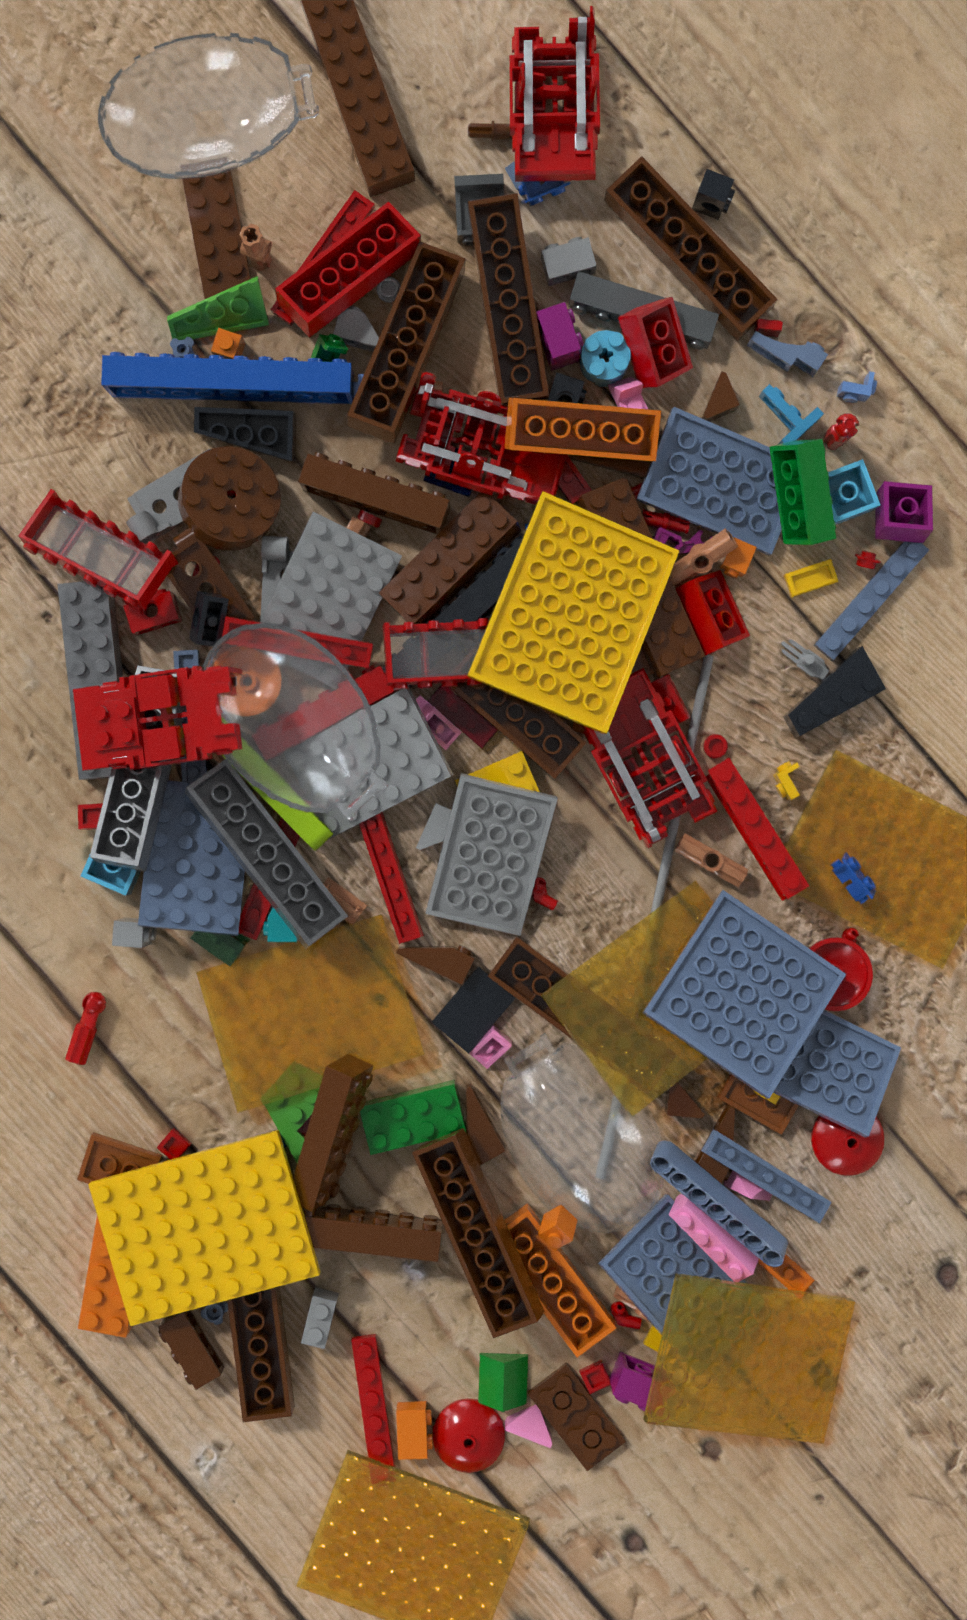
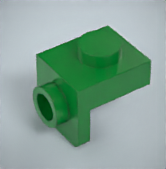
(329, 347)

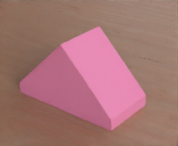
(491, 1047)

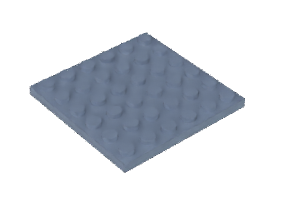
(744, 994)

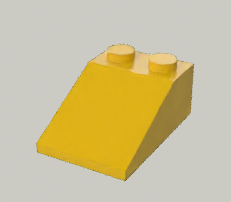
(509, 771)

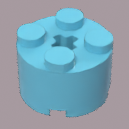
(606, 344)

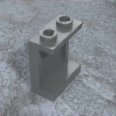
(469, 189)

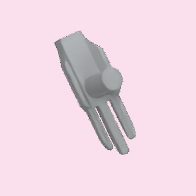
(807, 661)

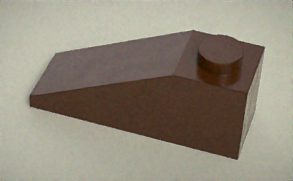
(444, 960)
(725, 1126)
(481, 1131)

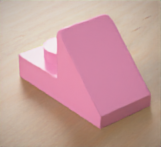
(628, 393)

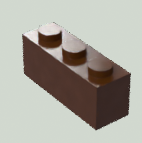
(191, 1348)

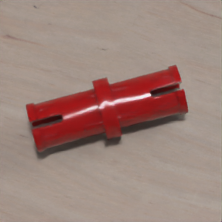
(665, 521)

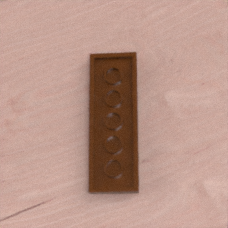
(216, 232)

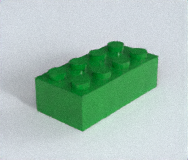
(803, 492)
(412, 1117)

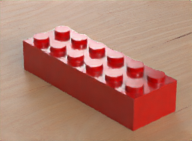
(348, 269)

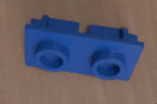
(534, 190)
(850, 869)

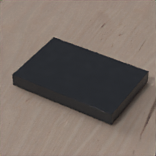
(473, 1010)

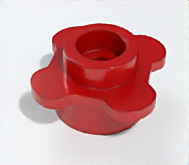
(867, 560)

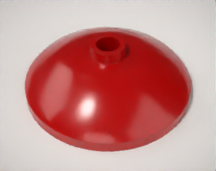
(854, 963)
(832, 1151)
(472, 1421)

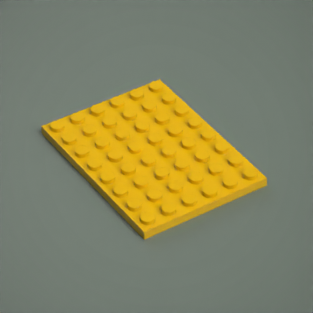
(573, 613)
(204, 1228)

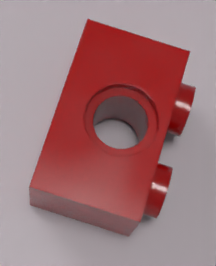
(167, 613)

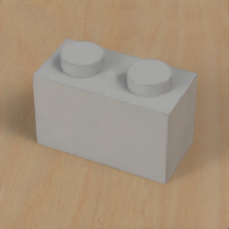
(564, 261)
(129, 934)
(319, 1318)

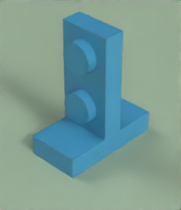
(789, 414)

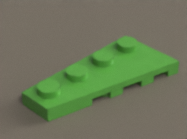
(230, 310)

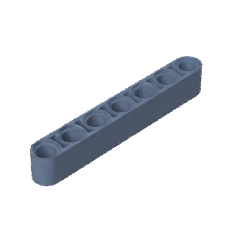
(719, 1203)

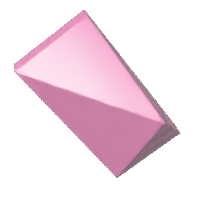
(745, 1187)
(530, 1425)

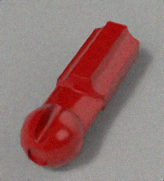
(841, 432)
(85, 1030)

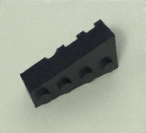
(253, 429)
(841, 690)

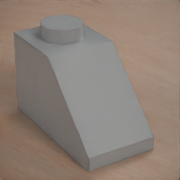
(356, 329)
(435, 828)

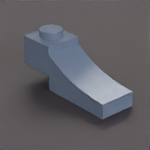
(805, 357)

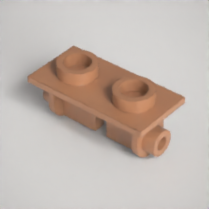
(350, 904)

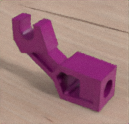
(684, 547)

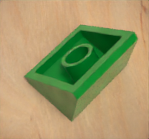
(503, 1380)

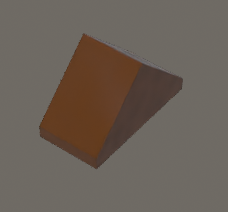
(722, 399)
(681, 1104)

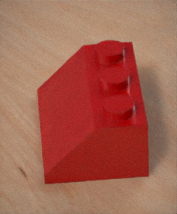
(656, 342)
(712, 612)

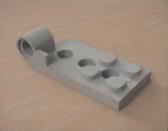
(149, 524)
(274, 561)

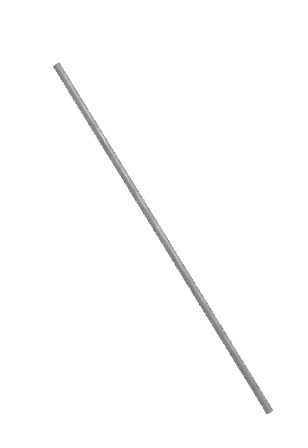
(674, 823)

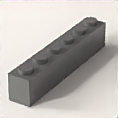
(611, 300)

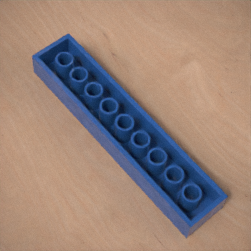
(228, 378)

